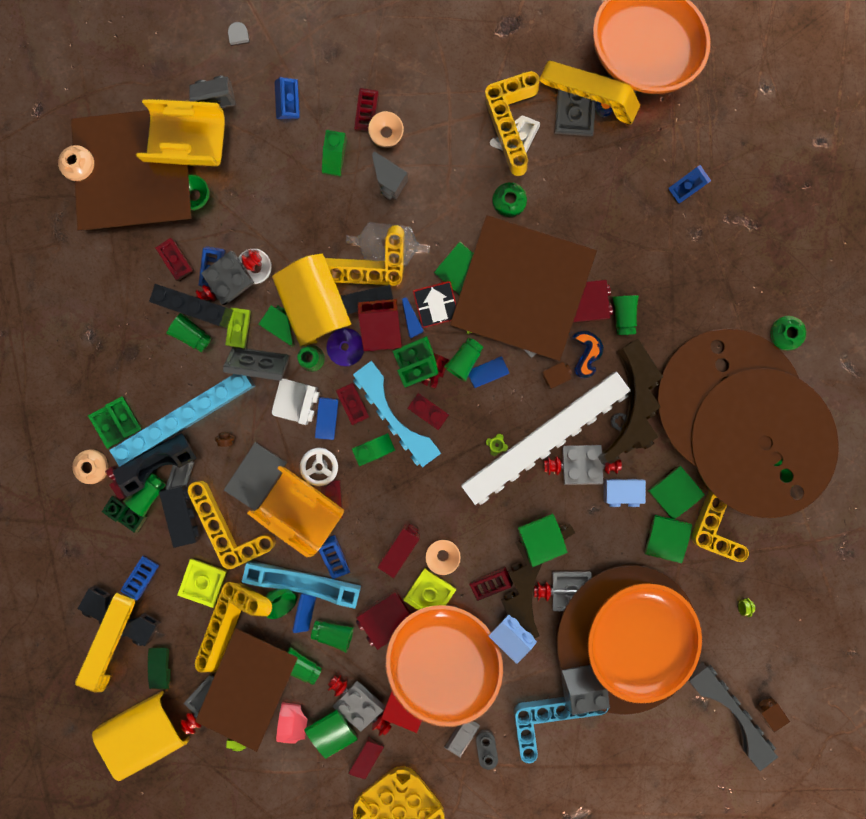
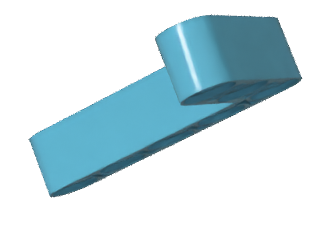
(533, 717)

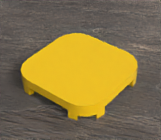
(398, 796)

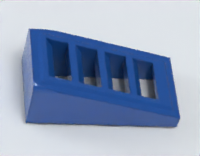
(204, 261)
(413, 324)
(333, 542)
(126, 589)

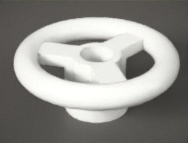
(319, 452)

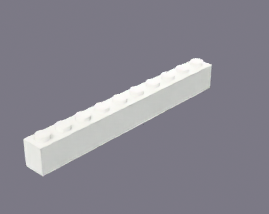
(546, 437)

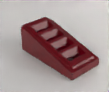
(374, 103)
(488, 578)

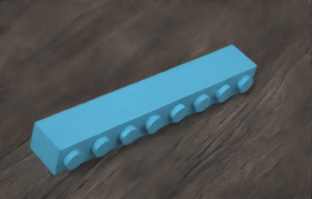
(182, 418)

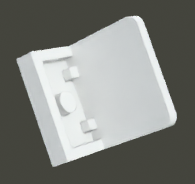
(295, 401)

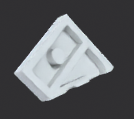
(527, 130)

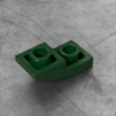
(120, 512)
(158, 668)

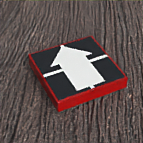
(435, 303)

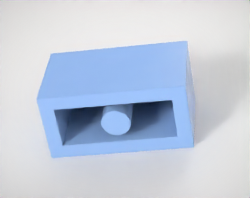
(624, 492)
(513, 638)

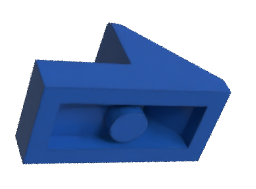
(689, 184)

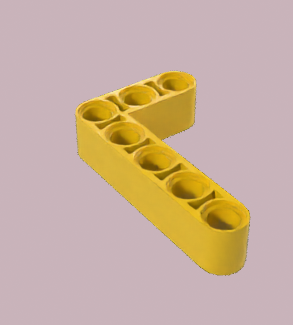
(594, 87)
(506, 120)
(366, 266)
(223, 530)
(710, 531)
(231, 601)
(93, 670)

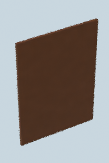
(246, 689)

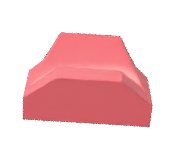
(291, 723)

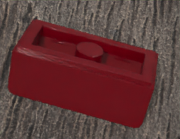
(366, 758)

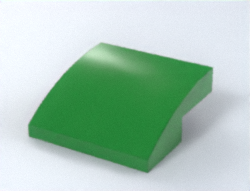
(455, 266)
(415, 361)
(114, 422)
(676, 492)
(668, 539)
(542, 540)
(331, 734)

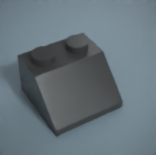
(213, 91)
(390, 177)
(583, 690)

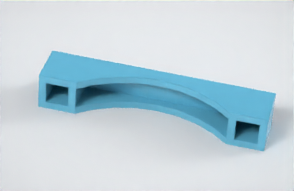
(373, 383)
(272, 576)

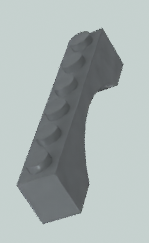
(754, 745)

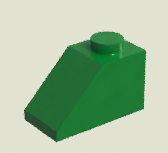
(333, 152)
(278, 324)
(373, 449)

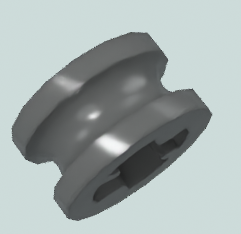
(615, 416)

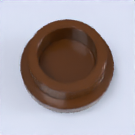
(224, 439)

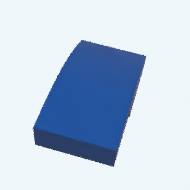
(326, 418)

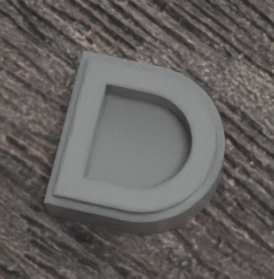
(238, 33)

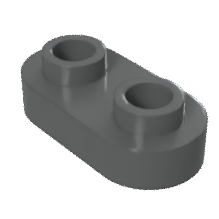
(486, 750)

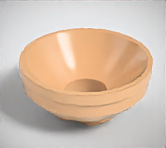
(383, 120)
(81, 168)
(99, 466)
(443, 567)

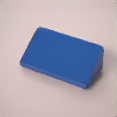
(286, 98)
(488, 372)
(304, 613)

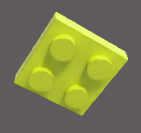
(202, 583)
(429, 591)

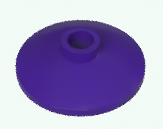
(352, 354)

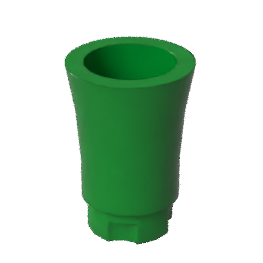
(625, 314)
(189, 333)
(464, 359)
(317, 361)
(144, 498)
(333, 635)
(304, 668)

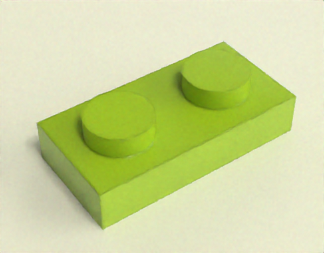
(238, 328)

